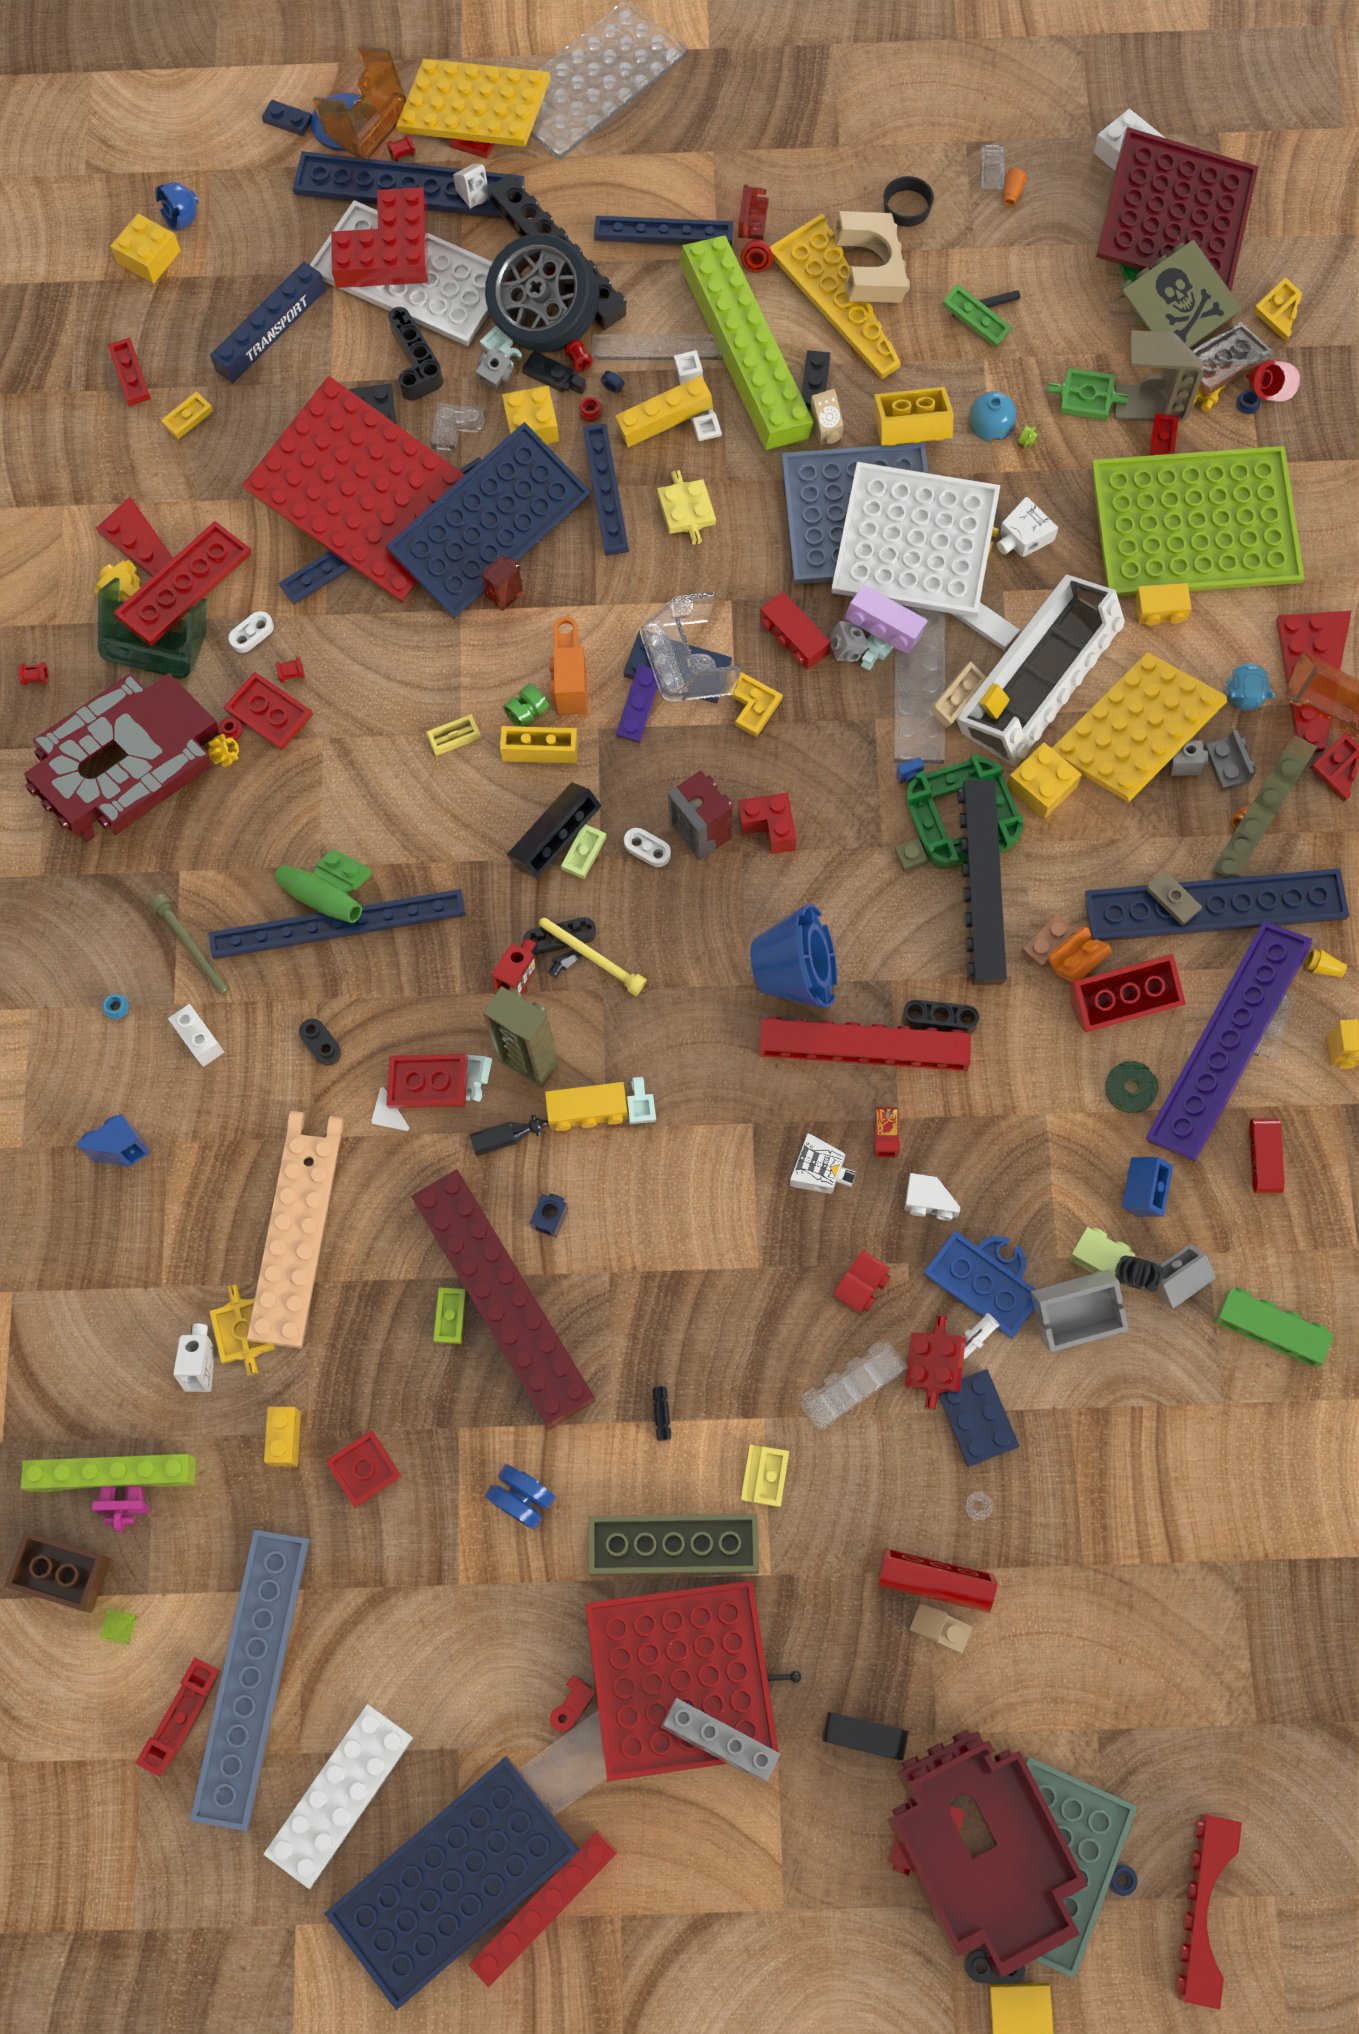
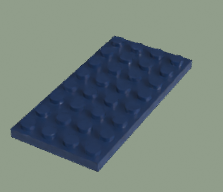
(491, 511)
(451, 1882)

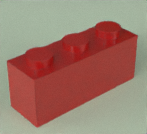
(794, 631)

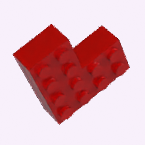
(389, 254)

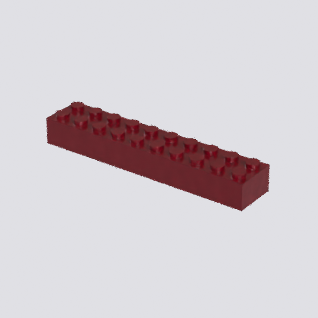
(503, 1299)

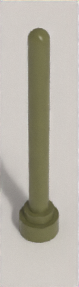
(162, 906)

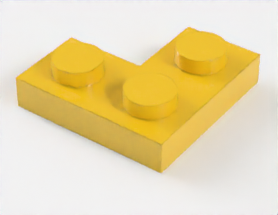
(759, 703)

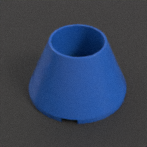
(796, 959)

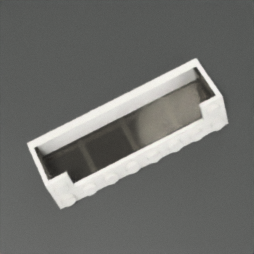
(1044, 667)

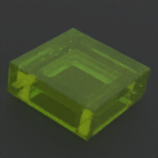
(118, 1626)

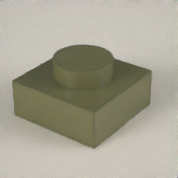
(911, 854)

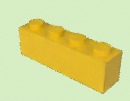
(664, 411)

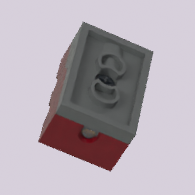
(700, 814)

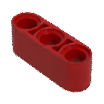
(1266, 1155)

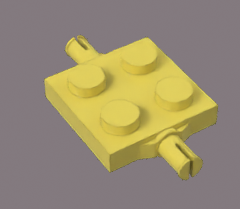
(686, 506)

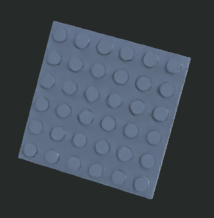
(818, 500)

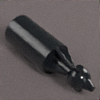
(504, 1135)

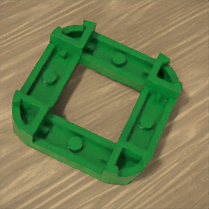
(946, 781)

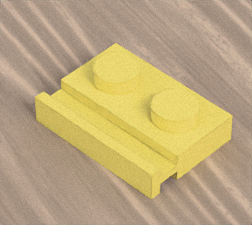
(765, 1476)

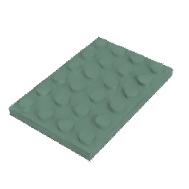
(1095, 1832)

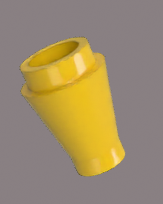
(1322, 963)

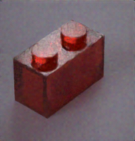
(502, 582)

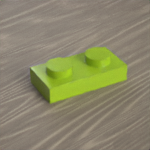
(450, 1315)

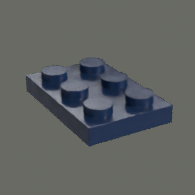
(978, 1419)

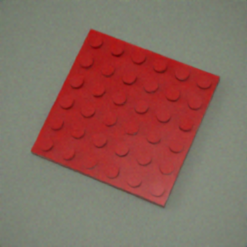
(669, 1647)

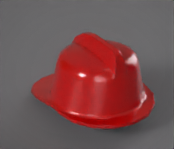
(1274, 380)

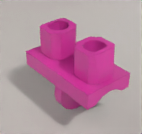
(108, 1504)

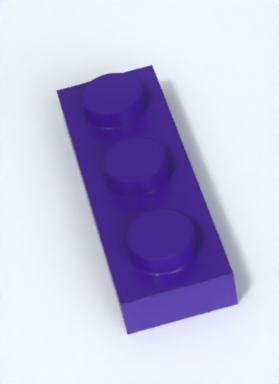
(638, 705)

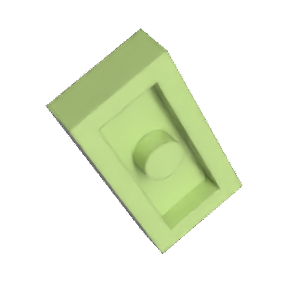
(583, 851)

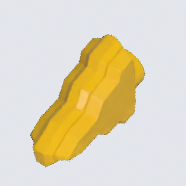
(126, 572)

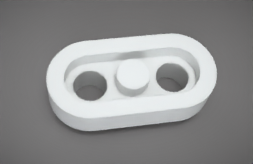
(249, 631)
(648, 848)

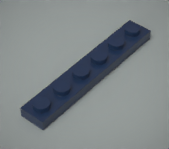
(659, 230)
(605, 489)

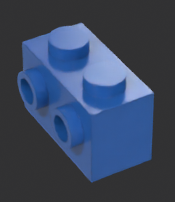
(1147, 1186)

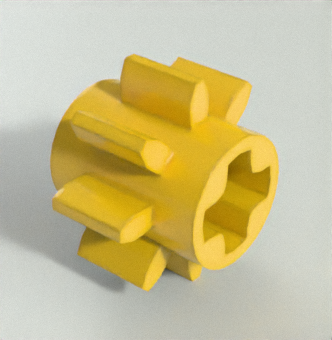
(223, 750)

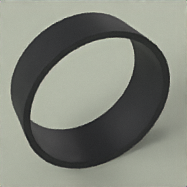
(912, 184)

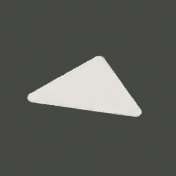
(387, 1117)

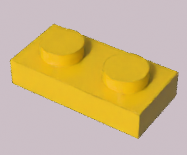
(187, 415)

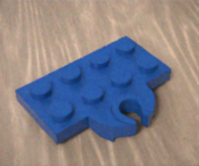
(985, 1280)

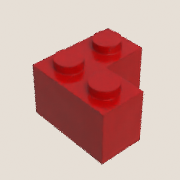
(772, 815)

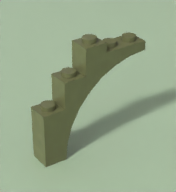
(1264, 807)

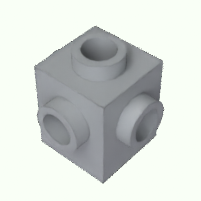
(494, 368)
(848, 641)

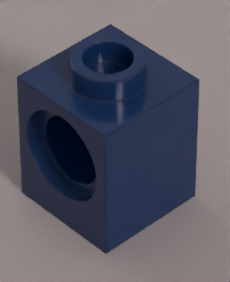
(549, 1226)

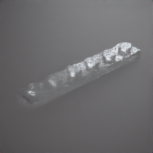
(653, 346)

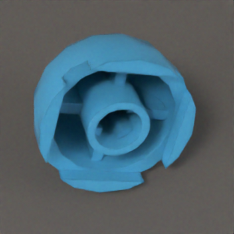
(992, 416)

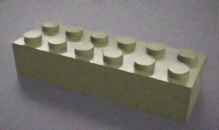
(521, 1035)
(673, 1545)

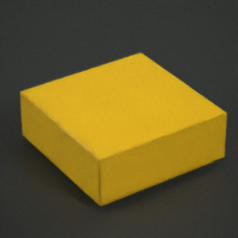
(994, 701)

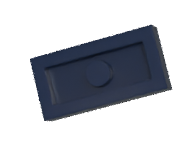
(287, 118)

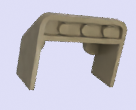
(1166, 393)

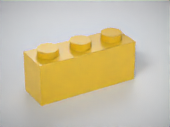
(539, 744)
(586, 1106)

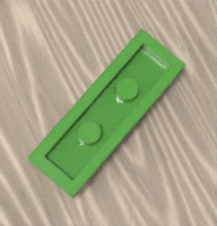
(976, 315)

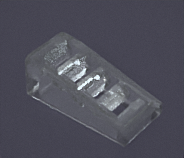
(992, 166)

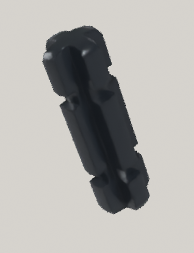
(661, 1413)

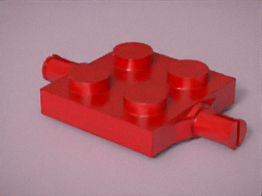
(935, 1362)

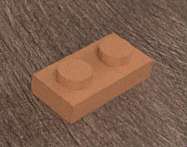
(1047, 940)

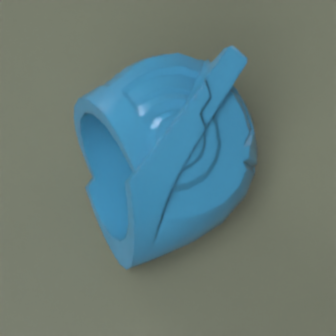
(1248, 687)

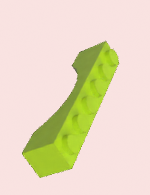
(108, 1472)

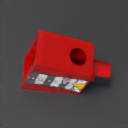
(515, 967)

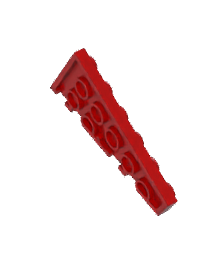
(1325, 638)

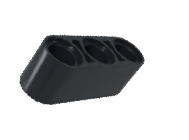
(930, 1008)
(865, 1736)

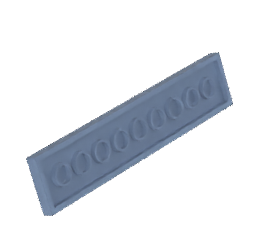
(250, 1681)

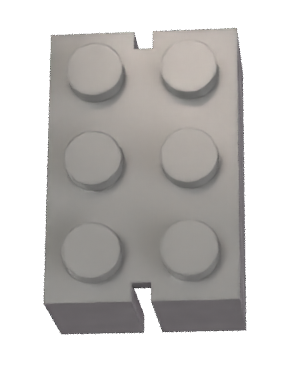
(1080, 1310)

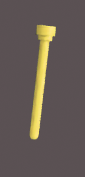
(632, 982)

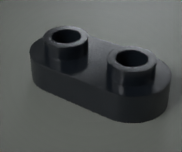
(318, 1041)
(988, 1975)

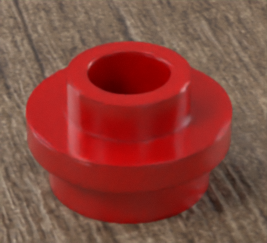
(587, 404)
(235, 733)

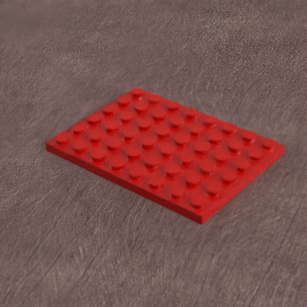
(351, 482)

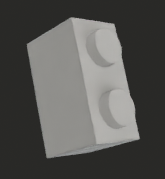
(1184, 1275)

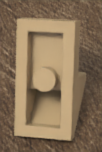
(941, 1628)

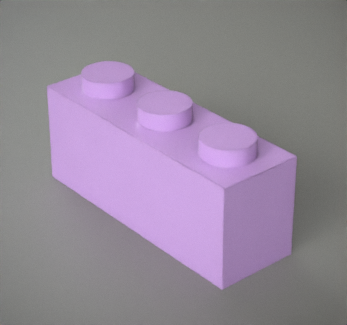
(886, 619)

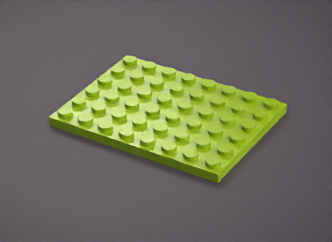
(1197, 520)

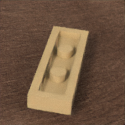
(958, 694)

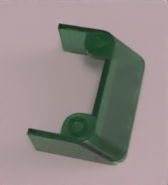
(170, 654)

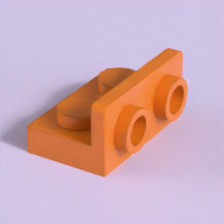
(1078, 955)

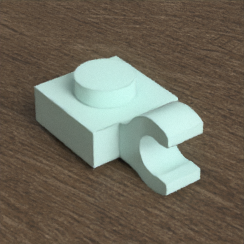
(876, 649)
(640, 1106)

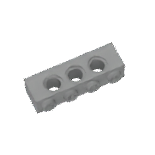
(720, 1740)

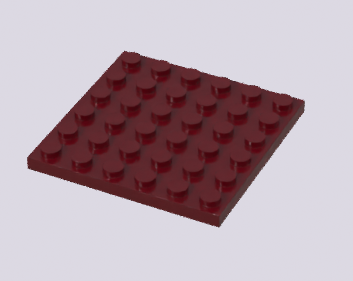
(1174, 196)

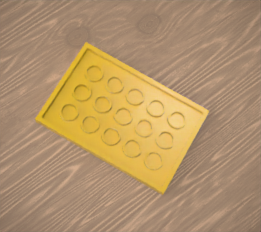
(474, 102)
(1139, 726)

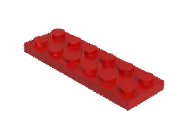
(182, 583)

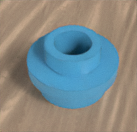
(112, 1000)

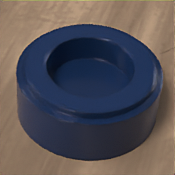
(612, 381)

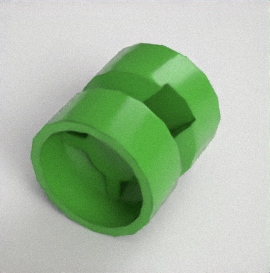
(526, 706)

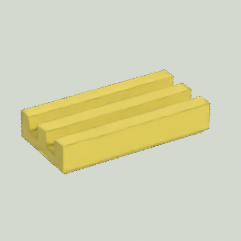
(450, 741)

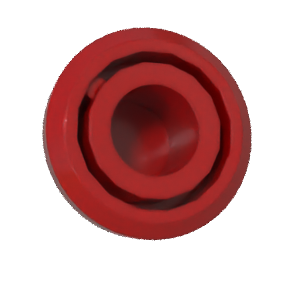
(756, 256)

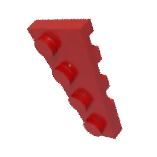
(135, 537)

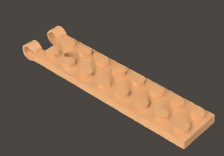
(295, 1235)

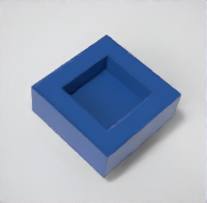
(907, 771)

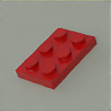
(268, 711)
(427, 1081)

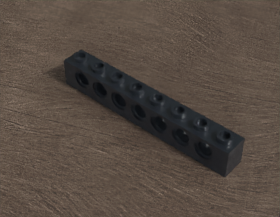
(509, 190)

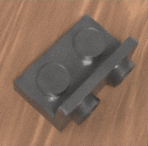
(1230, 761)

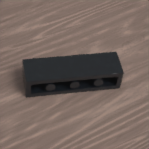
(554, 830)

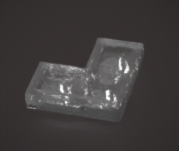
(451, 420)

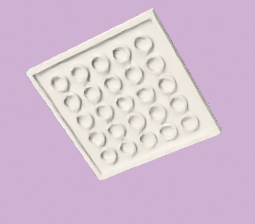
(917, 538)

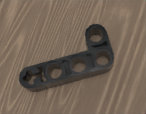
(414, 347)

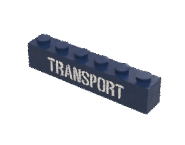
(268, 322)

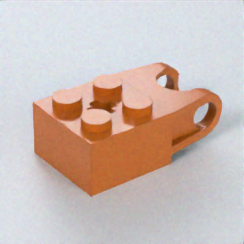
(568, 671)

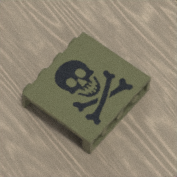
(1181, 295)

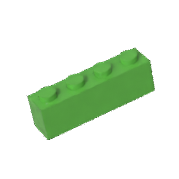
(1274, 1328)

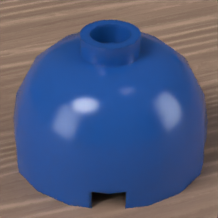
(178, 204)

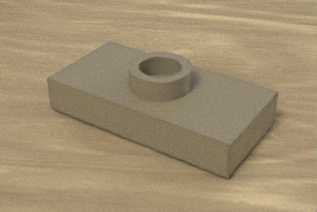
(1174, 898)

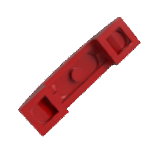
(179, 1718)

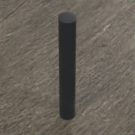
(1000, 299)

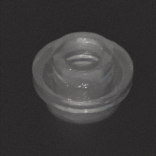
(985, 1500)

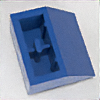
(114, 1143)

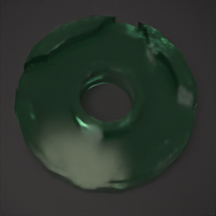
(1125, 1100)

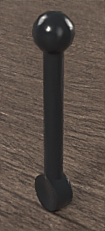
(795, 1676)

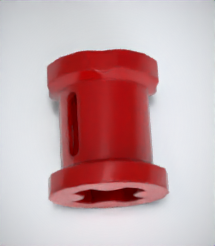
(401, 148)
(579, 356)
(290, 670)
(33, 673)

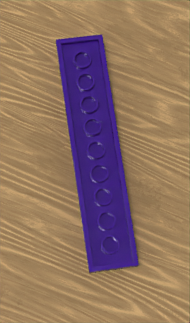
(1229, 1041)

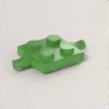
(1087, 394)

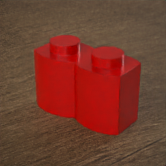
(861, 1282)

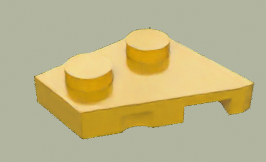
(1280, 308)

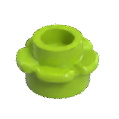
(1028, 436)

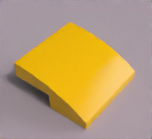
(1021, 2008)

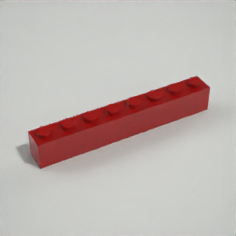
(865, 1044)

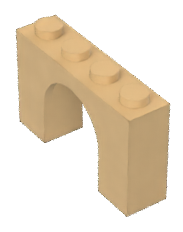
(879, 234)

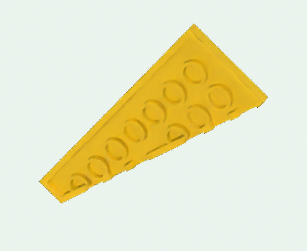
(820, 273)

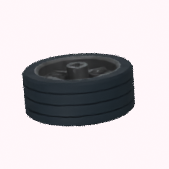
(541, 292)

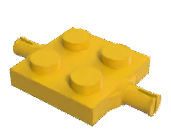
(231, 1332)

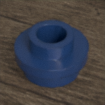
(1250, 397)
(1131, 1883)

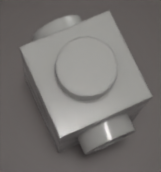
(1189, 759)

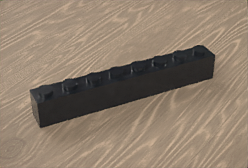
(983, 882)

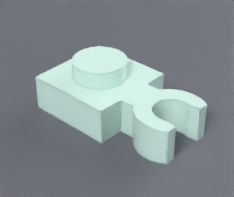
(499, 341)
(477, 1074)

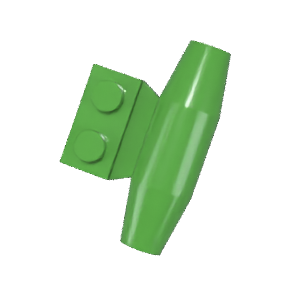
(327, 886)

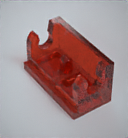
(753, 213)

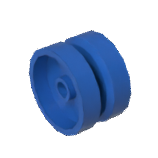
(522, 1493)

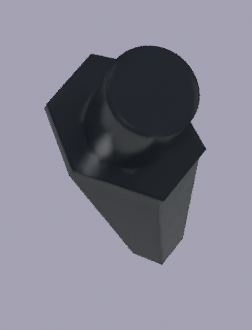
(563, 962)

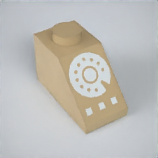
(826, 417)

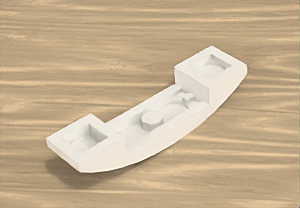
(706, 423)

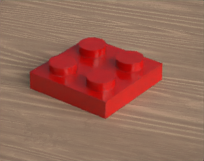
(363, 1469)

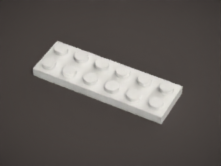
(338, 1796)

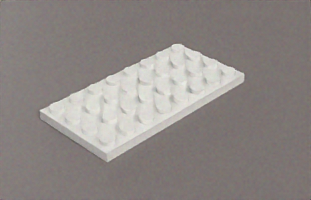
(448, 304)

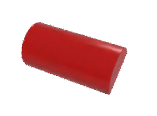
(1126, 993)
(937, 1580)

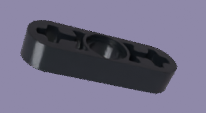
(553, 946)

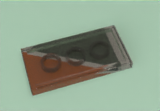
(1230, 357)

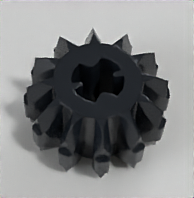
(1139, 1273)

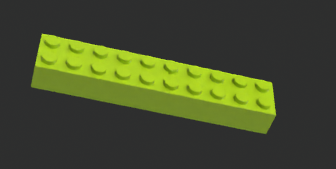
(746, 343)

